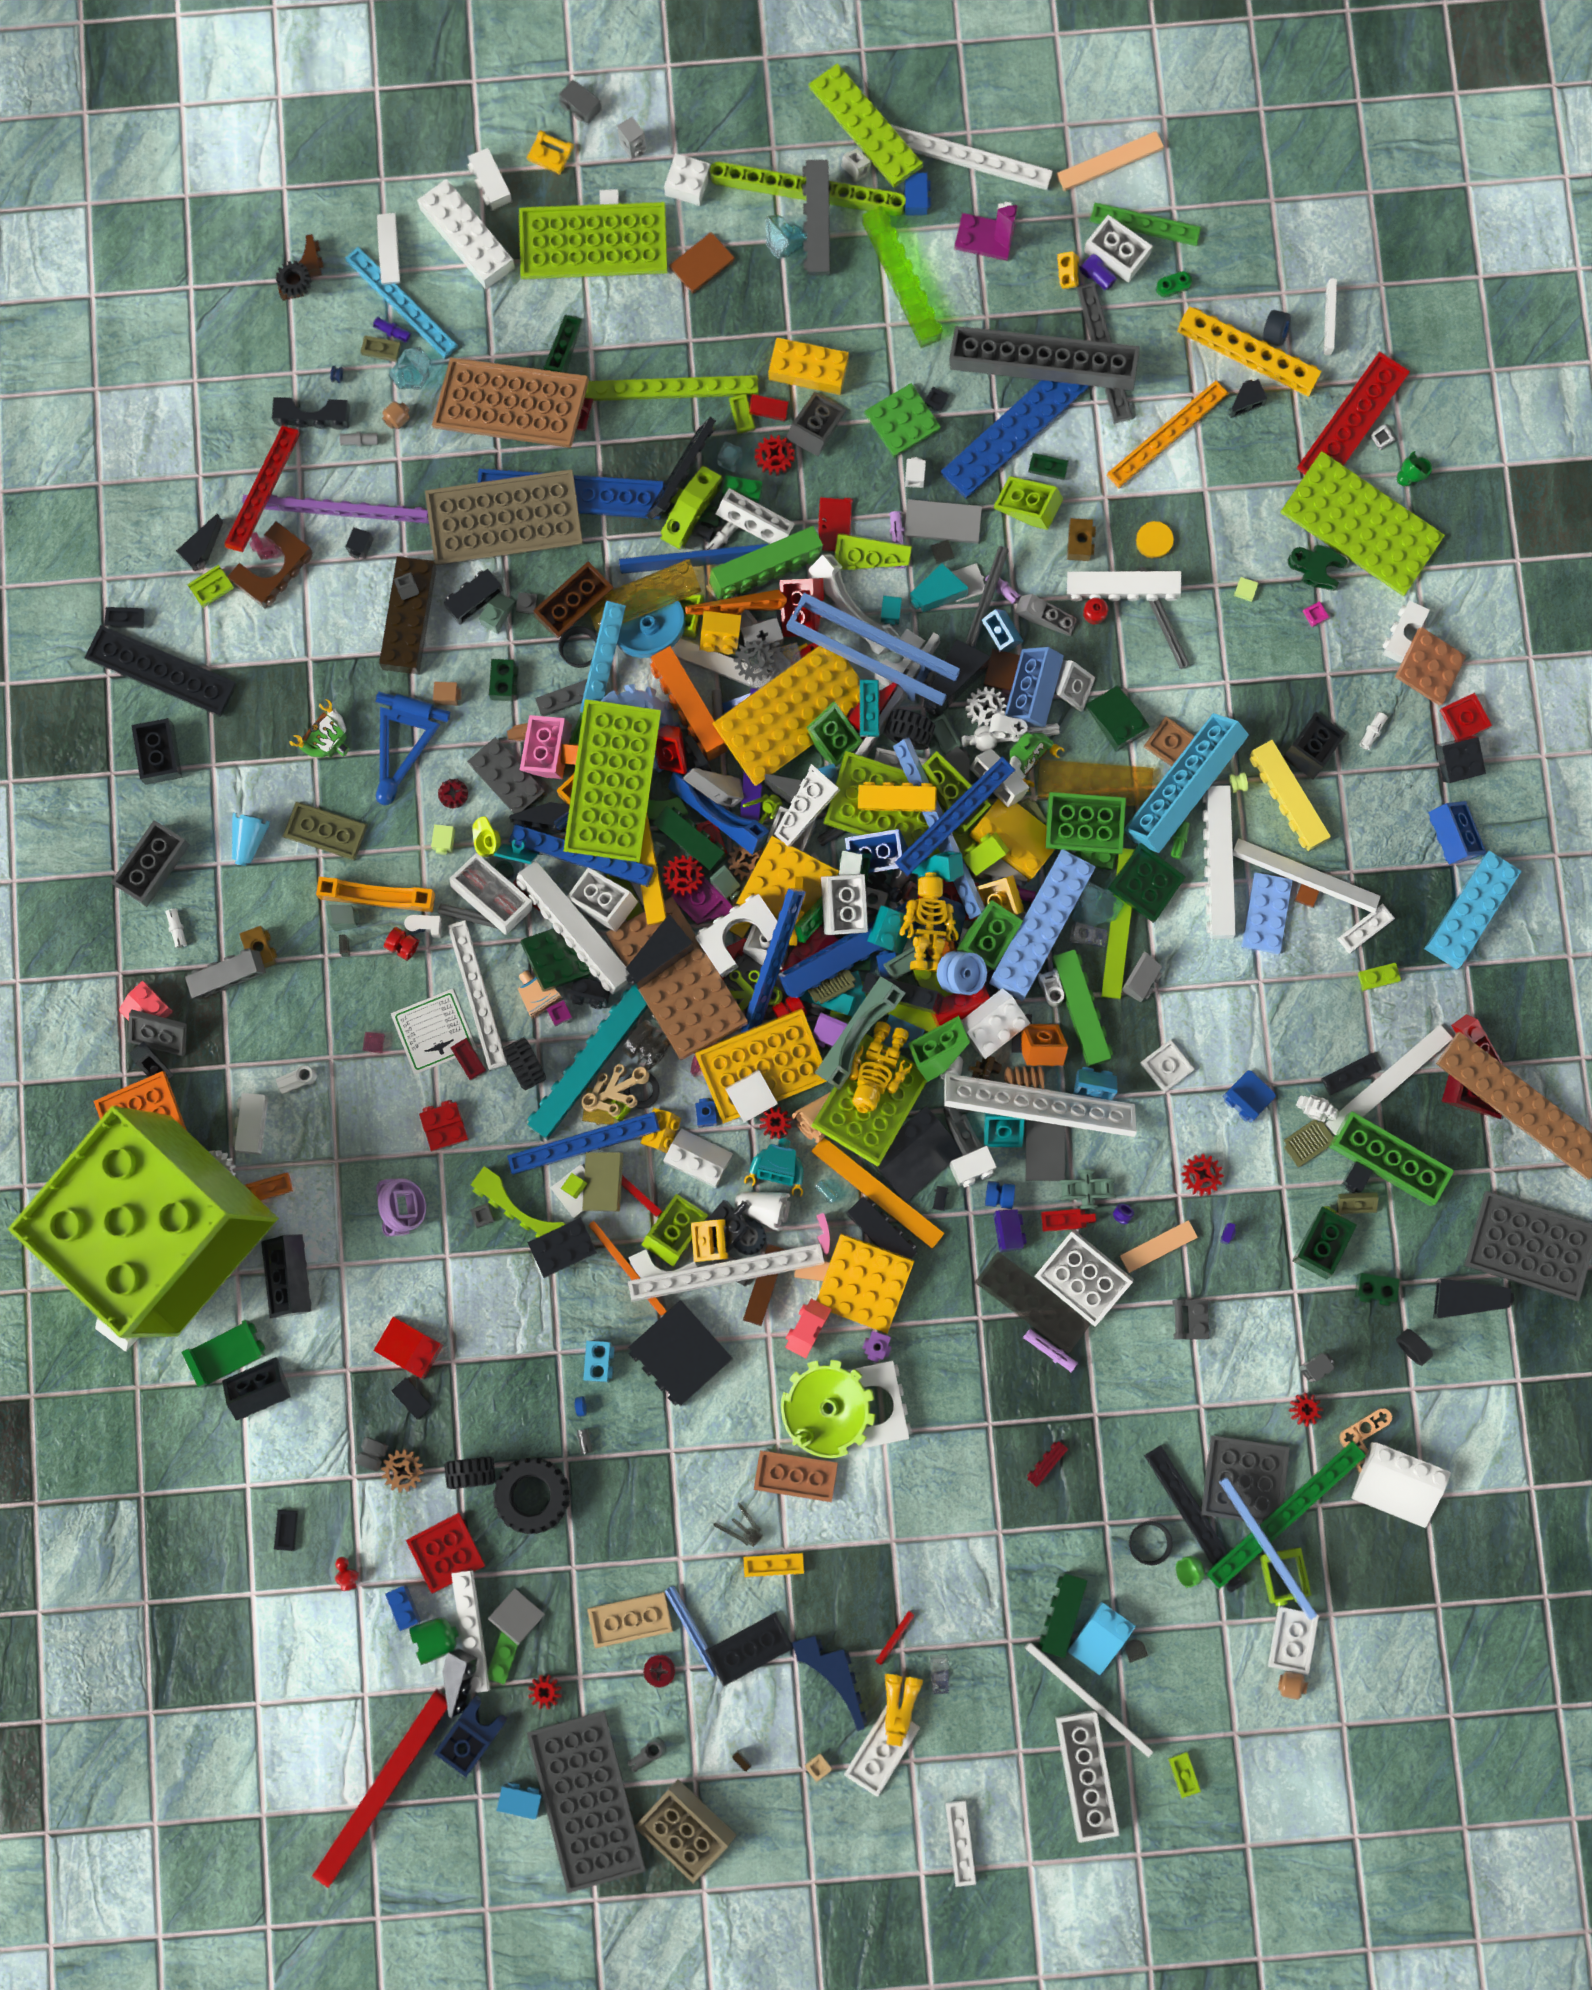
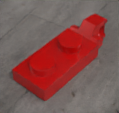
(1065, 1220)

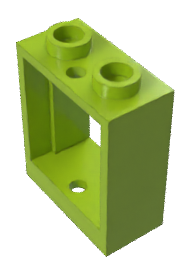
(1285, 1554)

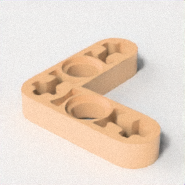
(1359, 1436)

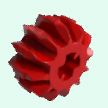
(768, 1122)
(1309, 1404)
(544, 1684)

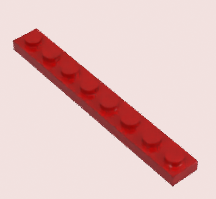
(262, 489)

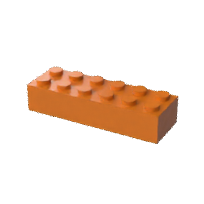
(688, 702)

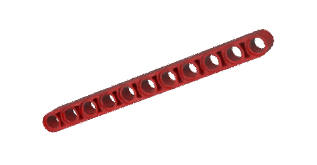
(381, 1789)

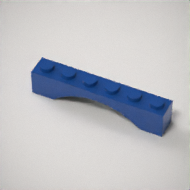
(745, 832)

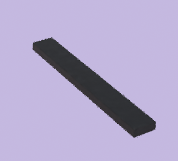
(1190, 1511)

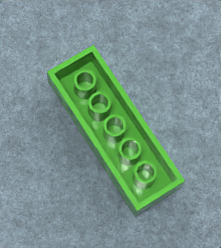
(766, 564)
(1391, 1158)

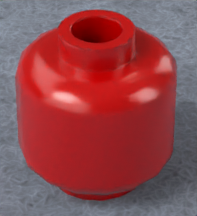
(1095, 611)

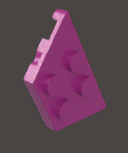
(702, 905)

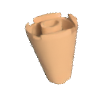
(807, 1115)

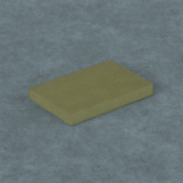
(604, 1181)

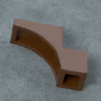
(310, 260)

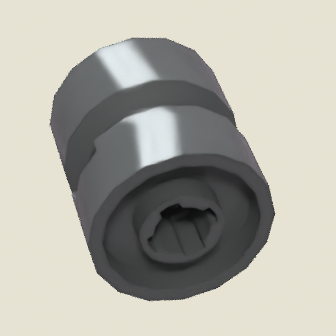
(371, 1455)

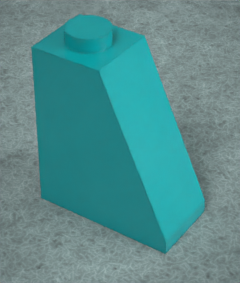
(938, 589)

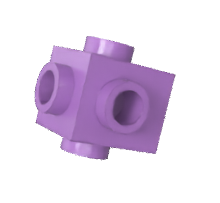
(882, 1341)

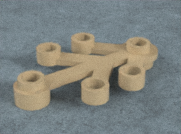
(613, 1089)

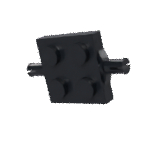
(734, 1223)

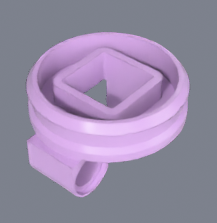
(388, 1192)

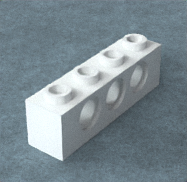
(753, 517)

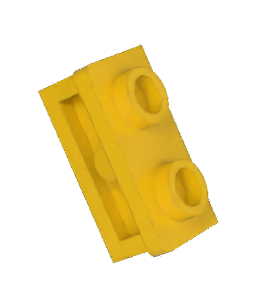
(668, 1125)

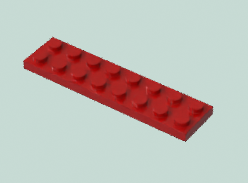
(1358, 412)

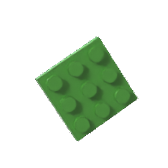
(902, 420)

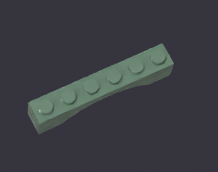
(838, 1062)

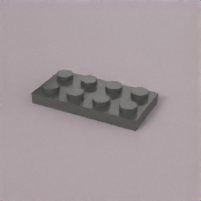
(504, 776)

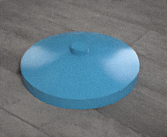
(652, 631)

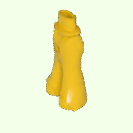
(897, 1718)

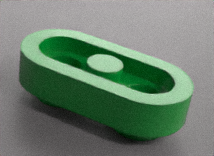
(1175, 284)

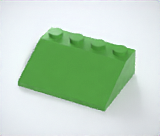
(1085, 823)

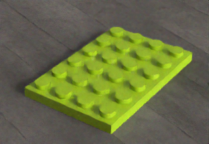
(874, 1131)

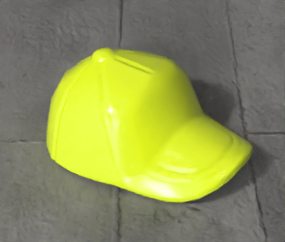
(485, 837)

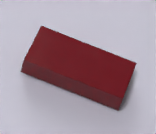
(468, 1059)

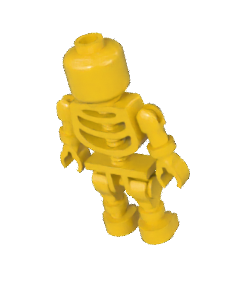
(930, 889)
(875, 1076)

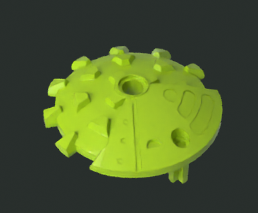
(807, 1411)

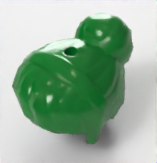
(1413, 470)

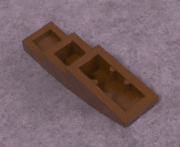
(761, 1294)

